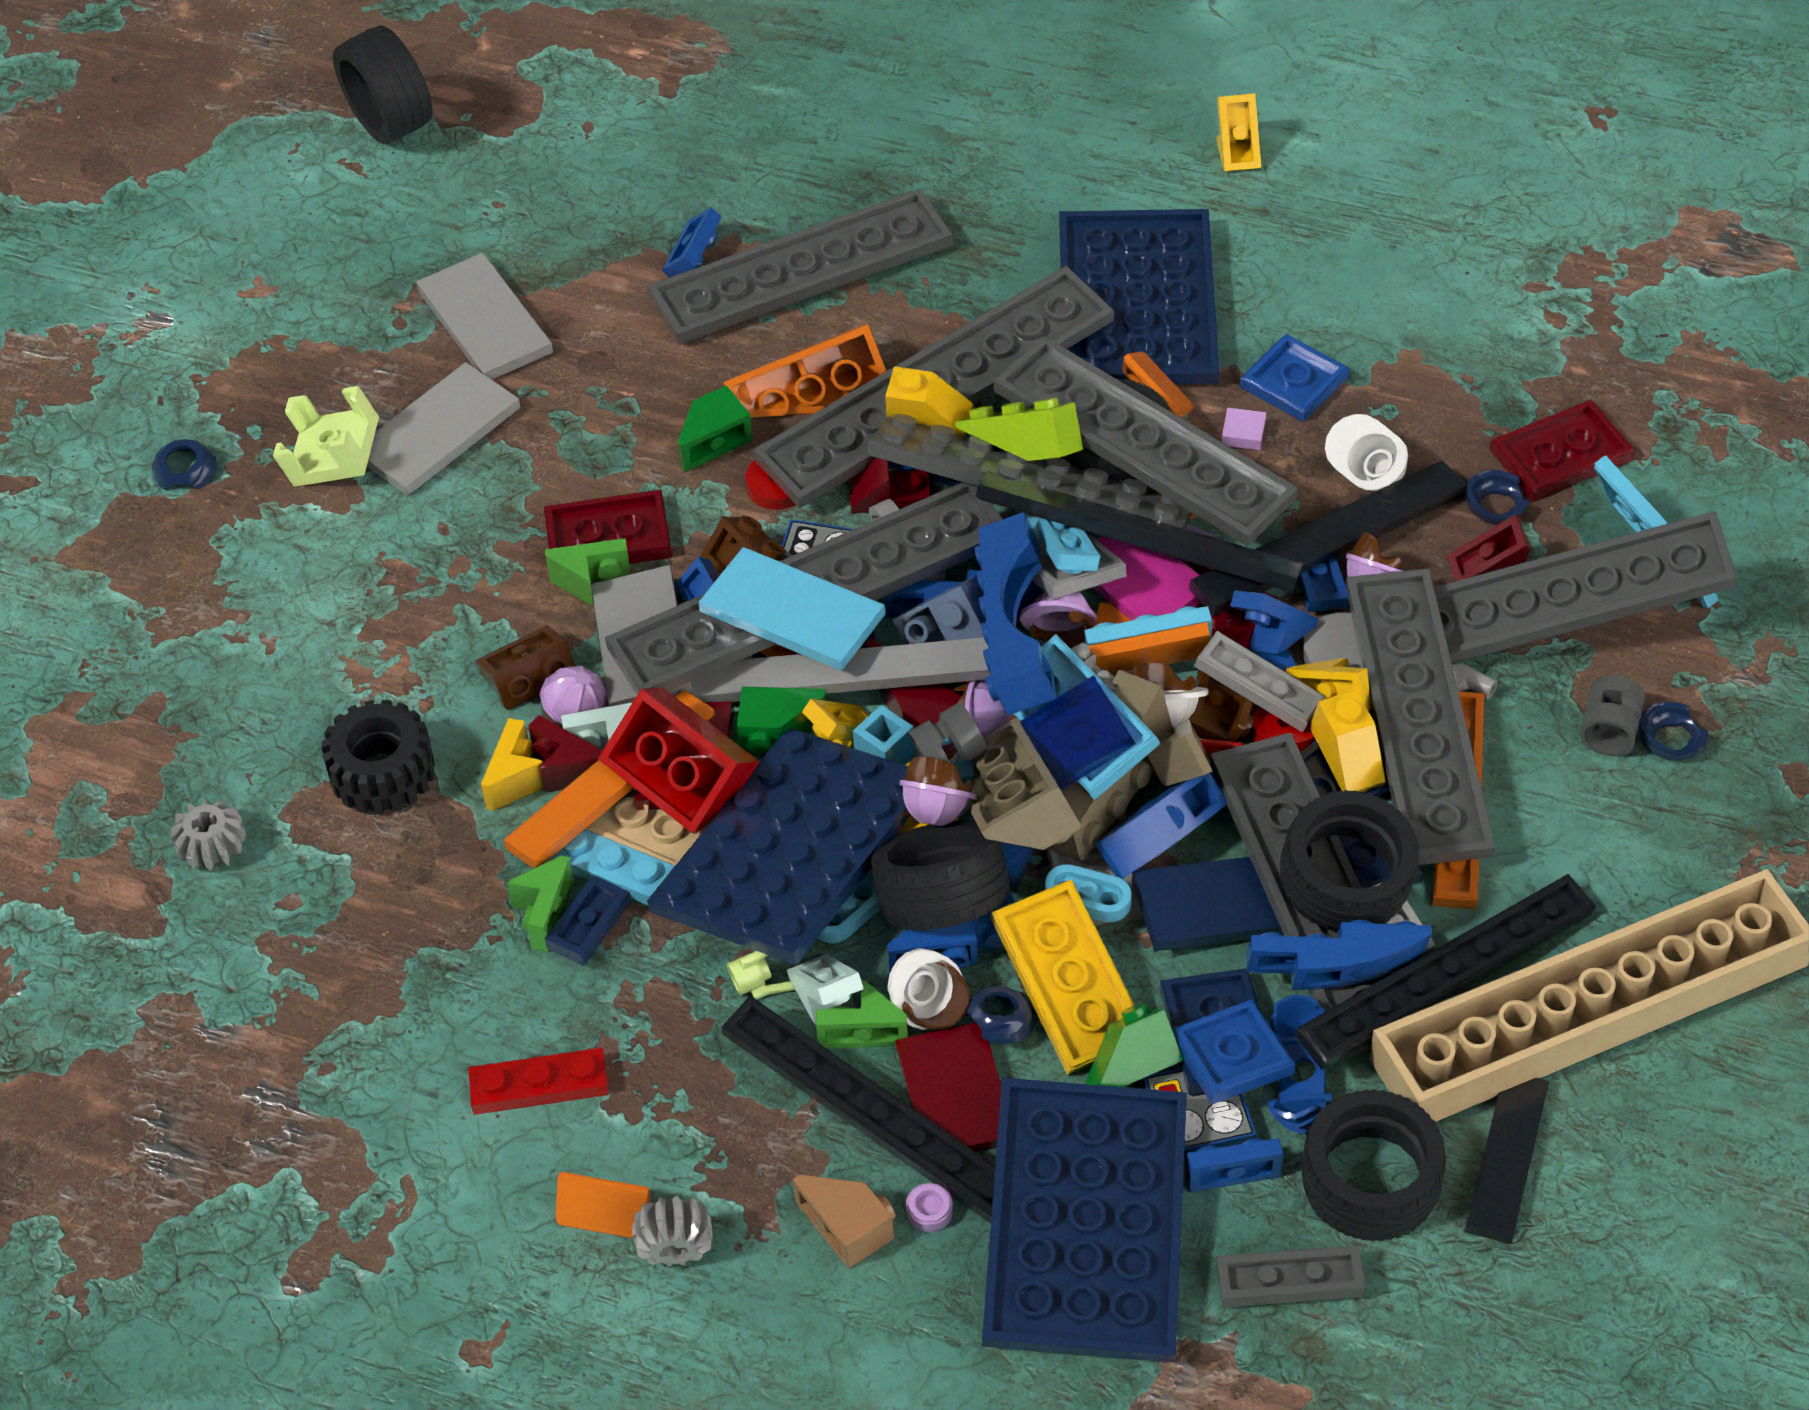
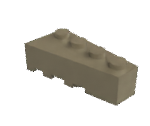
(1096, 816)

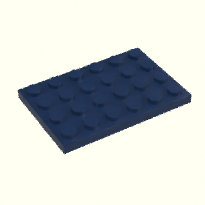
(1157, 281)
(787, 847)
(1086, 1220)

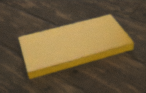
(1064, 971)

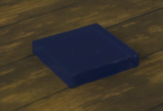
(1077, 732)

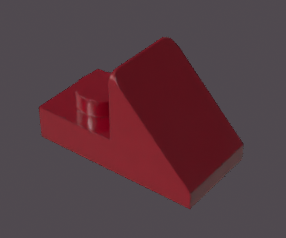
(879, 483)
(1493, 550)
(562, 752)

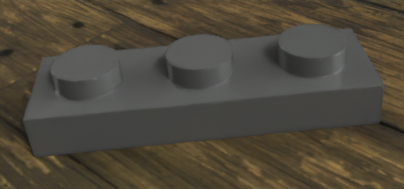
(1290, 1276)

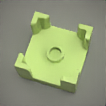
(328, 444)

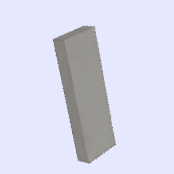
(1259, 681)

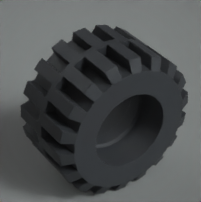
(374, 731)

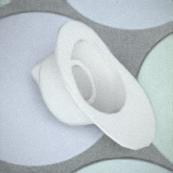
(1366, 452)

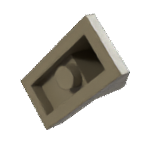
(1180, 756)

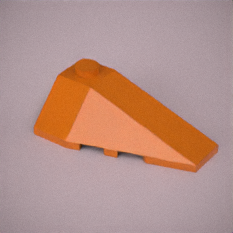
(811, 376)

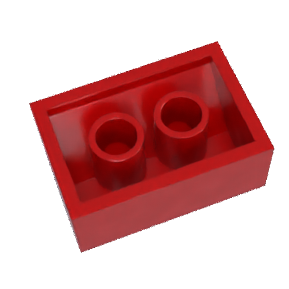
(677, 758)

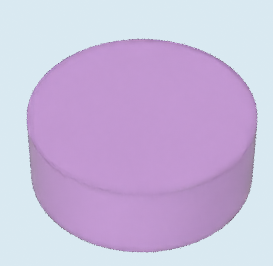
(929, 1207)

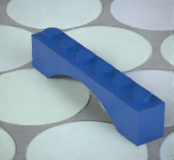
(1016, 662)

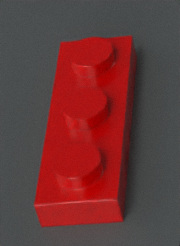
(538, 1081)

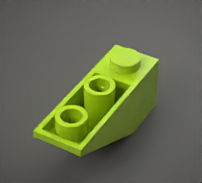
(1029, 433)

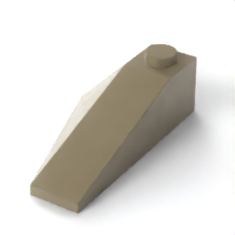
(1018, 794)

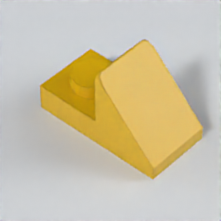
(1238, 132)
(1333, 678)
(834, 720)
(511, 769)

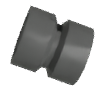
(1612, 715)
(958, 728)

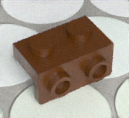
(1221, 713)

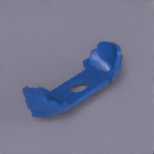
(1303, 1100)

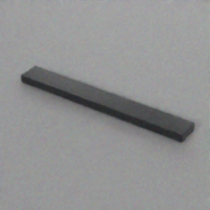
(1340, 530)
(1139, 531)
(1445, 970)
(863, 1104)

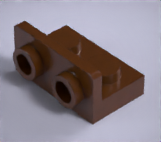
(733, 535)
(523, 665)

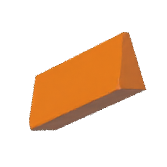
(1142, 369)
(598, 1204)

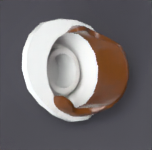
(1179, 695)
(928, 989)

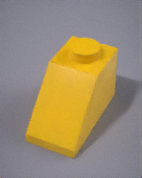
(925, 398)
(1349, 742)

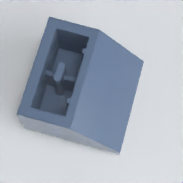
(945, 617)

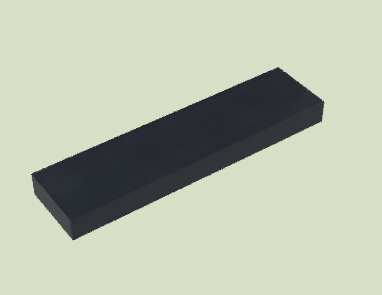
(1507, 1161)

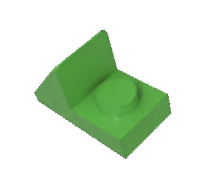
(579, 565)
(543, 896)
(872, 1025)

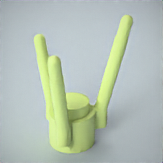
(750, 973)

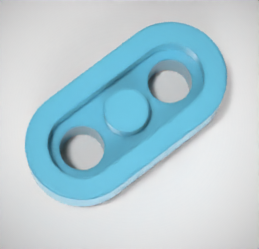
(1095, 890)
(853, 912)

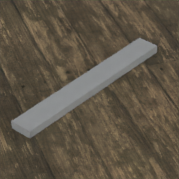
(867, 670)

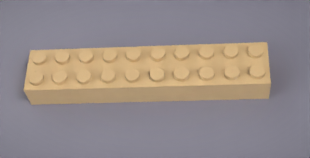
(1592, 997)

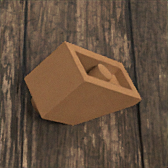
(846, 1215)

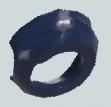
(198, 474)
(1499, 483)
(1671, 715)
(1002, 1028)

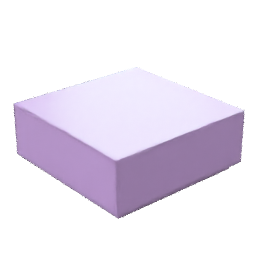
(1243, 428)

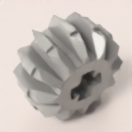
(208, 834)
(672, 1231)

